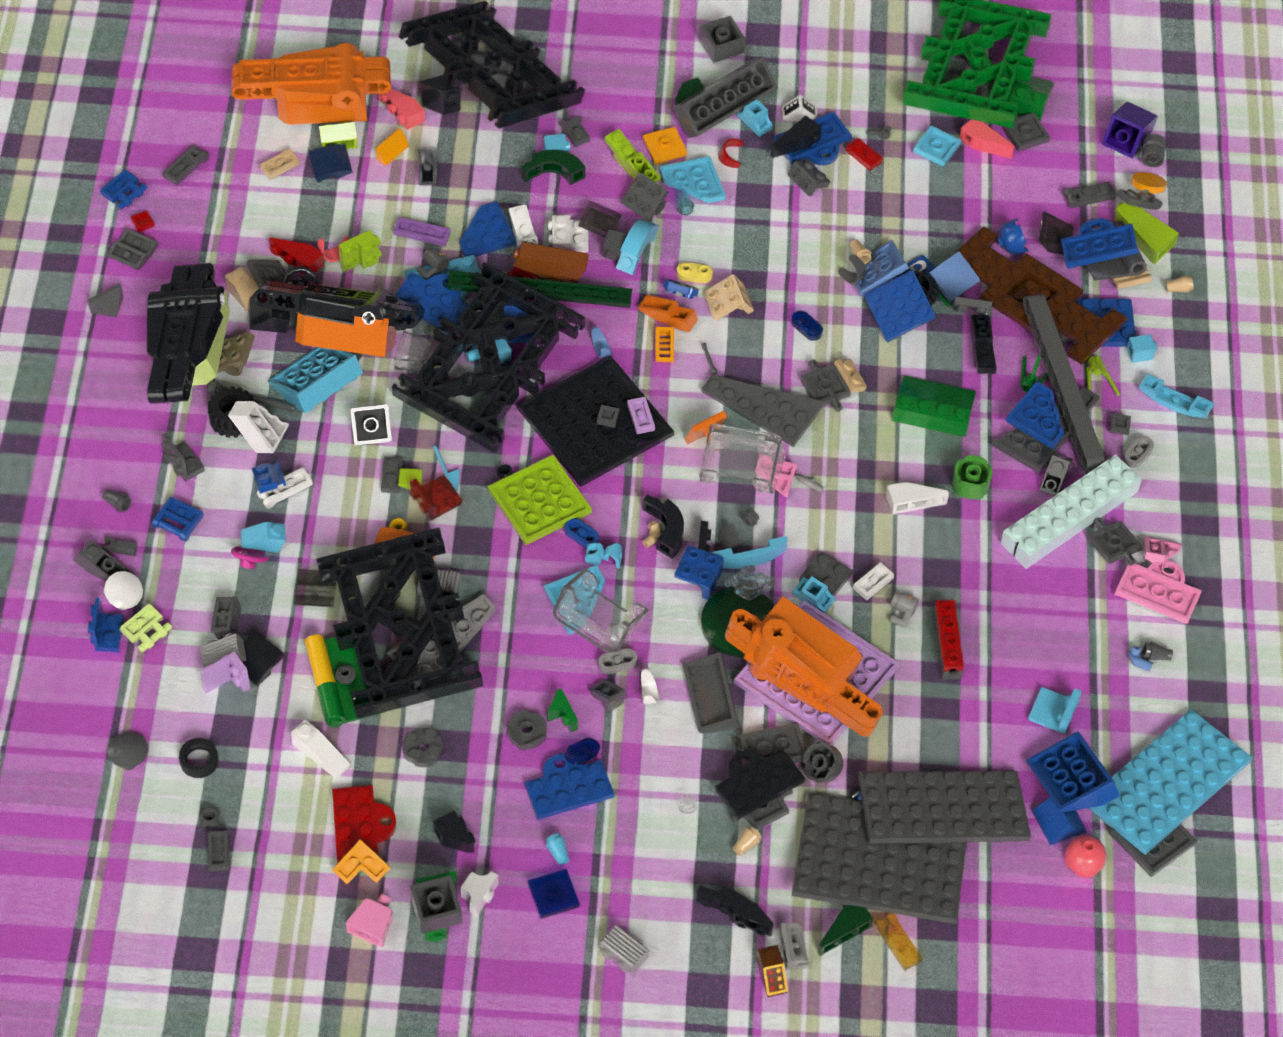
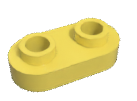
(694, 272)

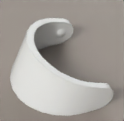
(649, 687)

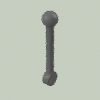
(713, 370)

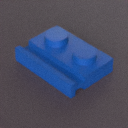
(268, 476)

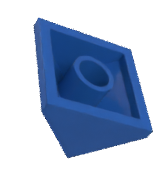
(1057, 825)

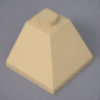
(241, 286)

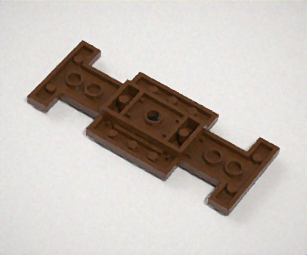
(1010, 282)

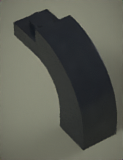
(669, 514)

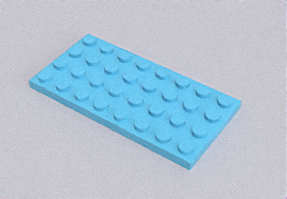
(1171, 781)

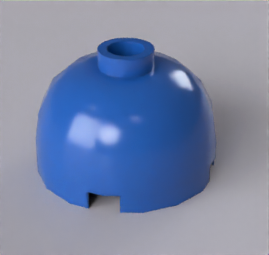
(1012, 238)

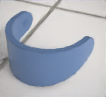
(600, 344)

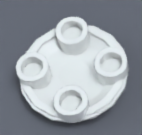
(123, 590)

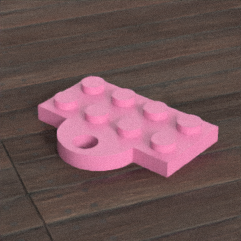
(1159, 589)

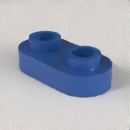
(687, 290)
(582, 534)

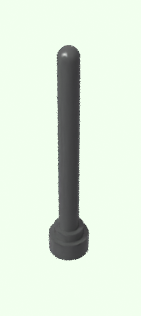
(215, 386)

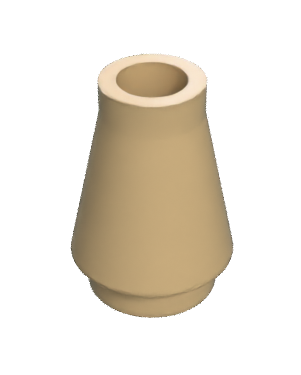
(860, 251)
(1181, 284)
(747, 840)

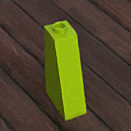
(1151, 234)

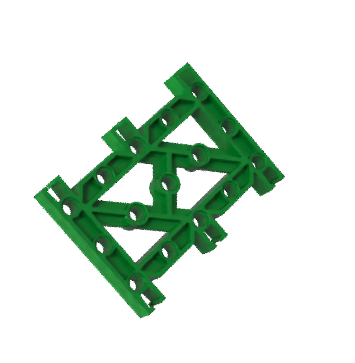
(955, 95)

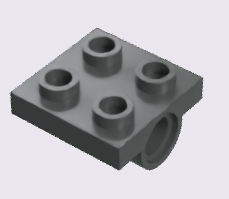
(645, 197)

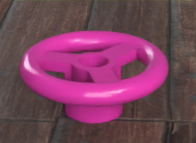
(249, 557)

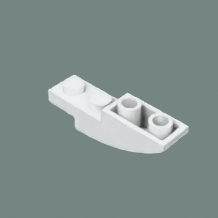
(522, 225)

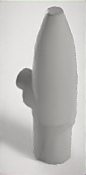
(811, 483)

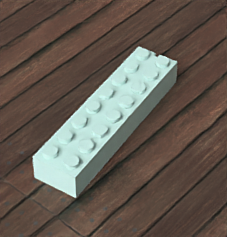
(1070, 511)

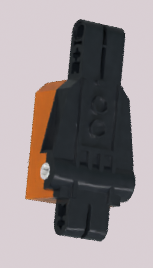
(342, 317)

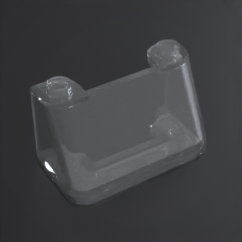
(743, 456)
(595, 615)

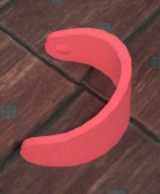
(330, 255)

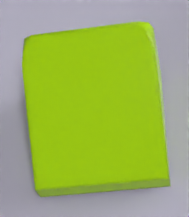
(408, 475)

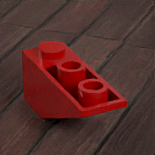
(297, 254)

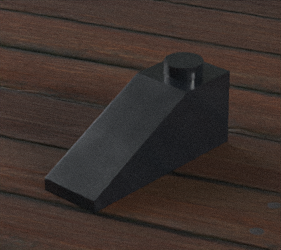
(798, 137)

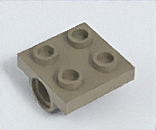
(235, 353)

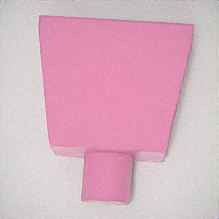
(371, 920)

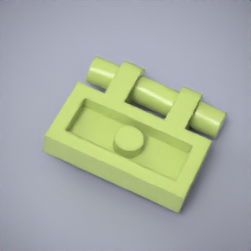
(143, 622)

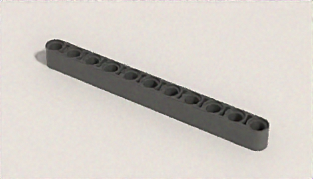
(1063, 381)

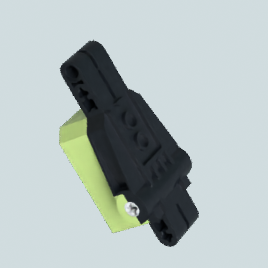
(185, 332)

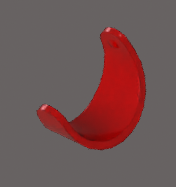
(724, 158)

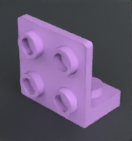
(224, 670)

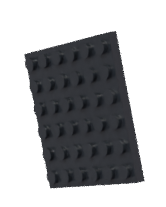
(568, 421)

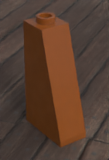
(550, 262)

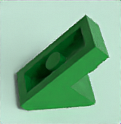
(562, 709)

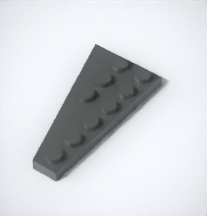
(768, 408)
(1031, 451)

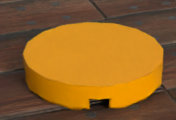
(1149, 181)

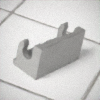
(793, 946)

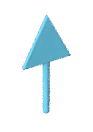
(453, 476)

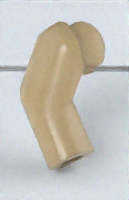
(654, 532)

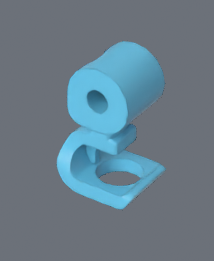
(596, 552)

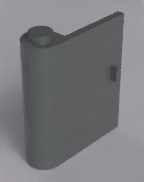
(1118, 267)

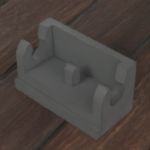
(225, 616)

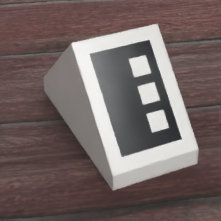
(797, 109)

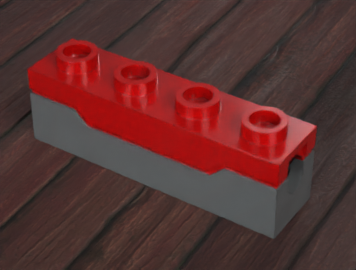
(948, 639)

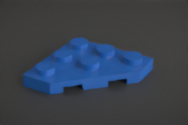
(487, 232)
(1038, 416)

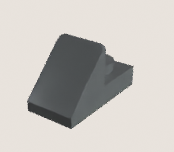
(574, 130)
(609, 693)

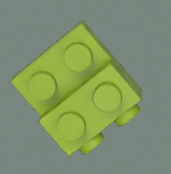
(360, 250)

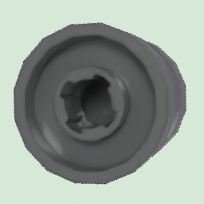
(1153, 150)

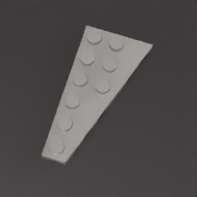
(475, 616)

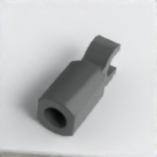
(120, 547)

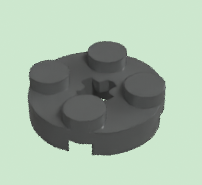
(530, 720)
(415, 739)

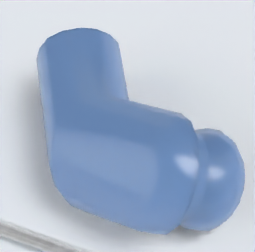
(1136, 659)

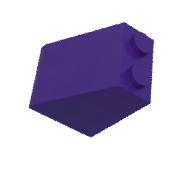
(1128, 129)

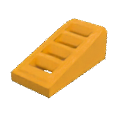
(664, 331)

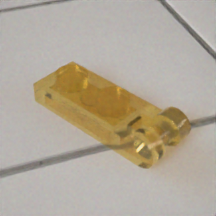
(898, 942)

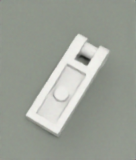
(295, 483)

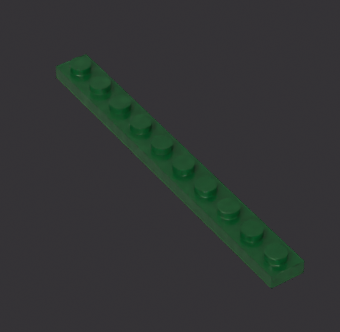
(554, 289)

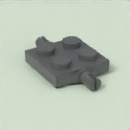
(825, 385)
(1114, 542)
(767, 813)

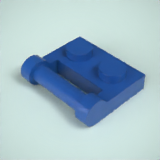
(179, 513)

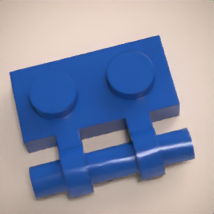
(120, 186)

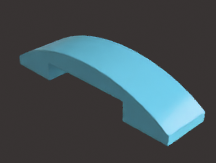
(1174, 400)
(753, 557)

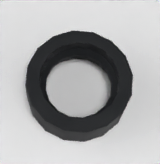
(198, 771)

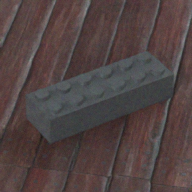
(725, 97)

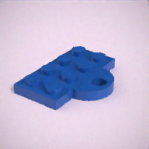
(832, 134)
(1099, 244)
(434, 298)
(567, 787)

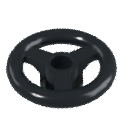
(310, 274)

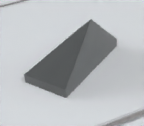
(107, 302)

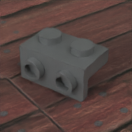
(808, 176)

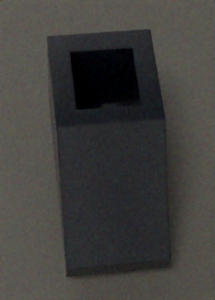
(453, 834)

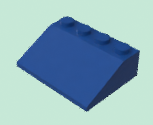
(1073, 775)

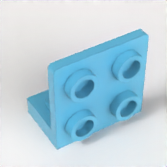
(1054, 709)

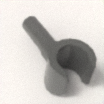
(884, 133)

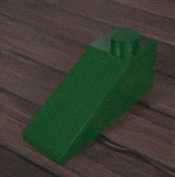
(848, 924)

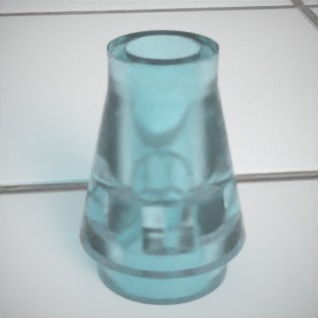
(684, 203)

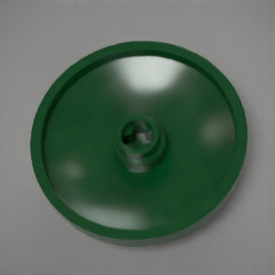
(718, 612)

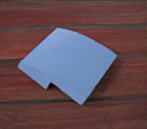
(954, 276)

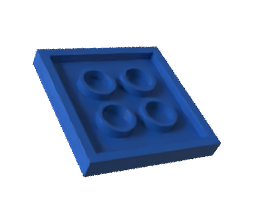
(900, 306)
(1101, 307)

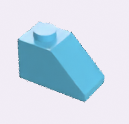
(264, 537)

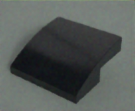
(260, 657)

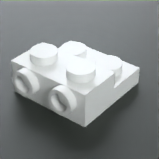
(567, 234)

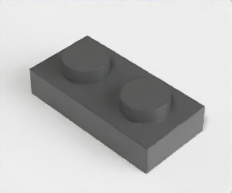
(390, 474)

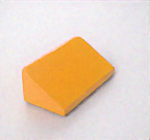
(391, 147)

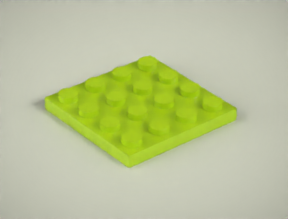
(539, 499)

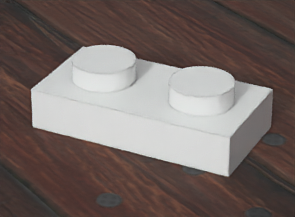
(873, 581)

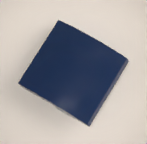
(330, 162)

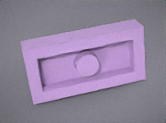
(641, 415)

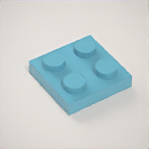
(937, 146)

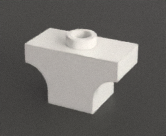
(479, 890)

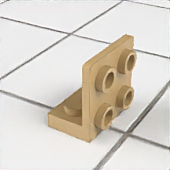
(727, 297)

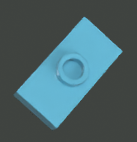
(756, 117)
(814, 593)

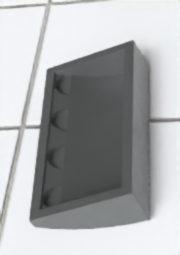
(711, 694)

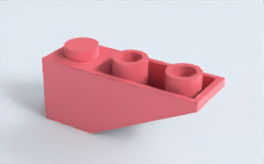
(405, 108)
(983, 138)

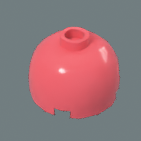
(1085, 855)

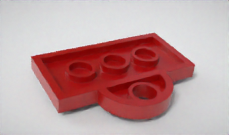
(360, 818)

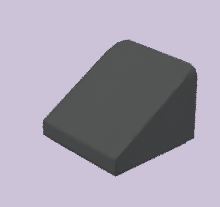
(729, 538)

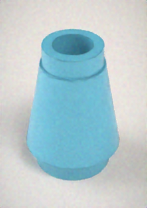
(557, 848)

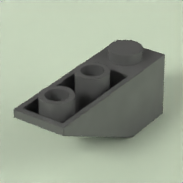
(98, 562)

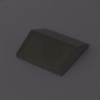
(599, 219)
(1052, 231)

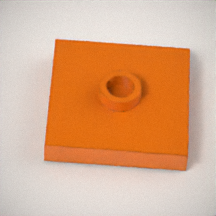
(702, 428)

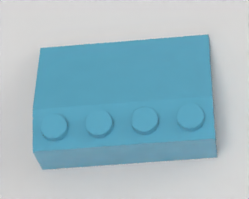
(316, 377)

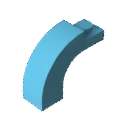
(634, 244)

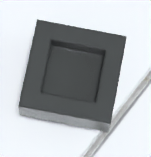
(608, 416)
(1120, 424)

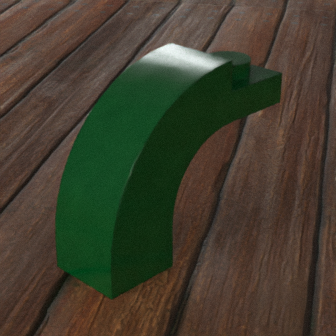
(556, 162)

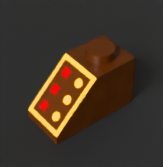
(772, 970)

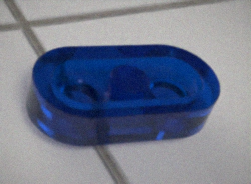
(809, 328)
(582, 751)

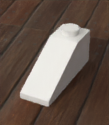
(911, 497)
(319, 749)

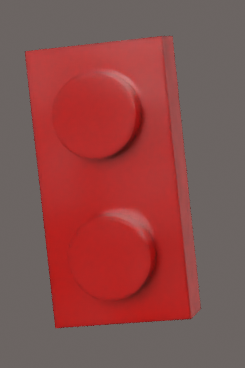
(864, 154)

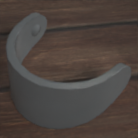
(850, 277)

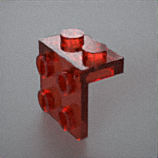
(435, 497)

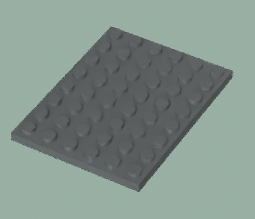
(894, 878)

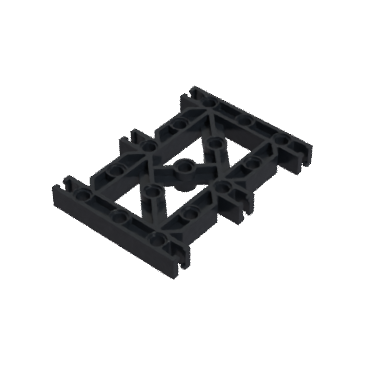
(507, 58)
(541, 319)
(404, 559)

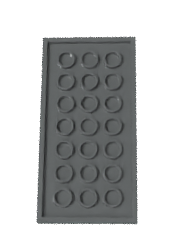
(943, 807)

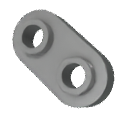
(1137, 453)
(617, 661)

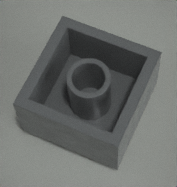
(722, 39)
(436, 904)

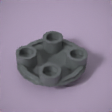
(127, 750)

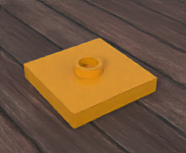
(664, 145)

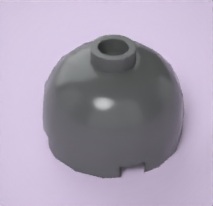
(822, 762)

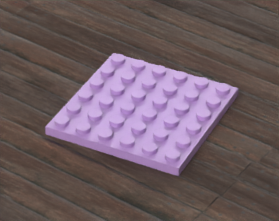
(869, 678)

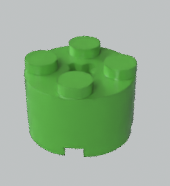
(972, 477)

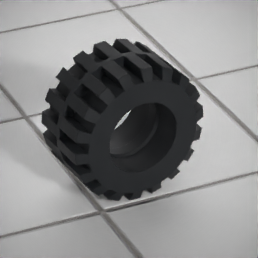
(224, 402)

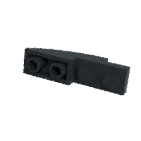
(983, 344)
(744, 911)

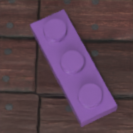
(422, 231)

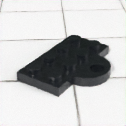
(758, 781)

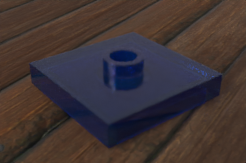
(553, 893)

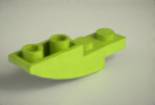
(628, 157)

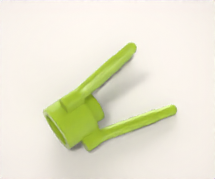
(1097, 367)

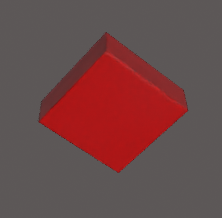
(142, 221)

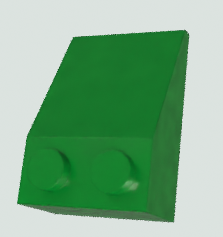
(1032, 96)

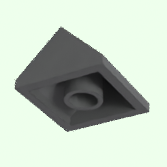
(370, 424)

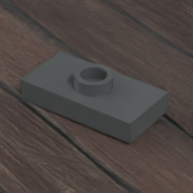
(218, 851)

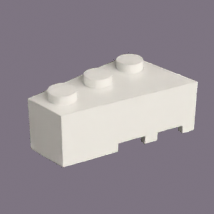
(258, 426)

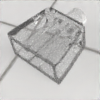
(412, 352)

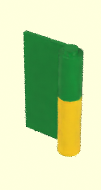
(334, 696)

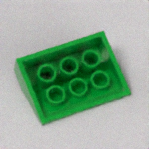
(934, 406)

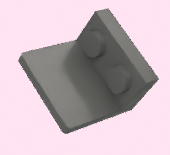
(182, 458)

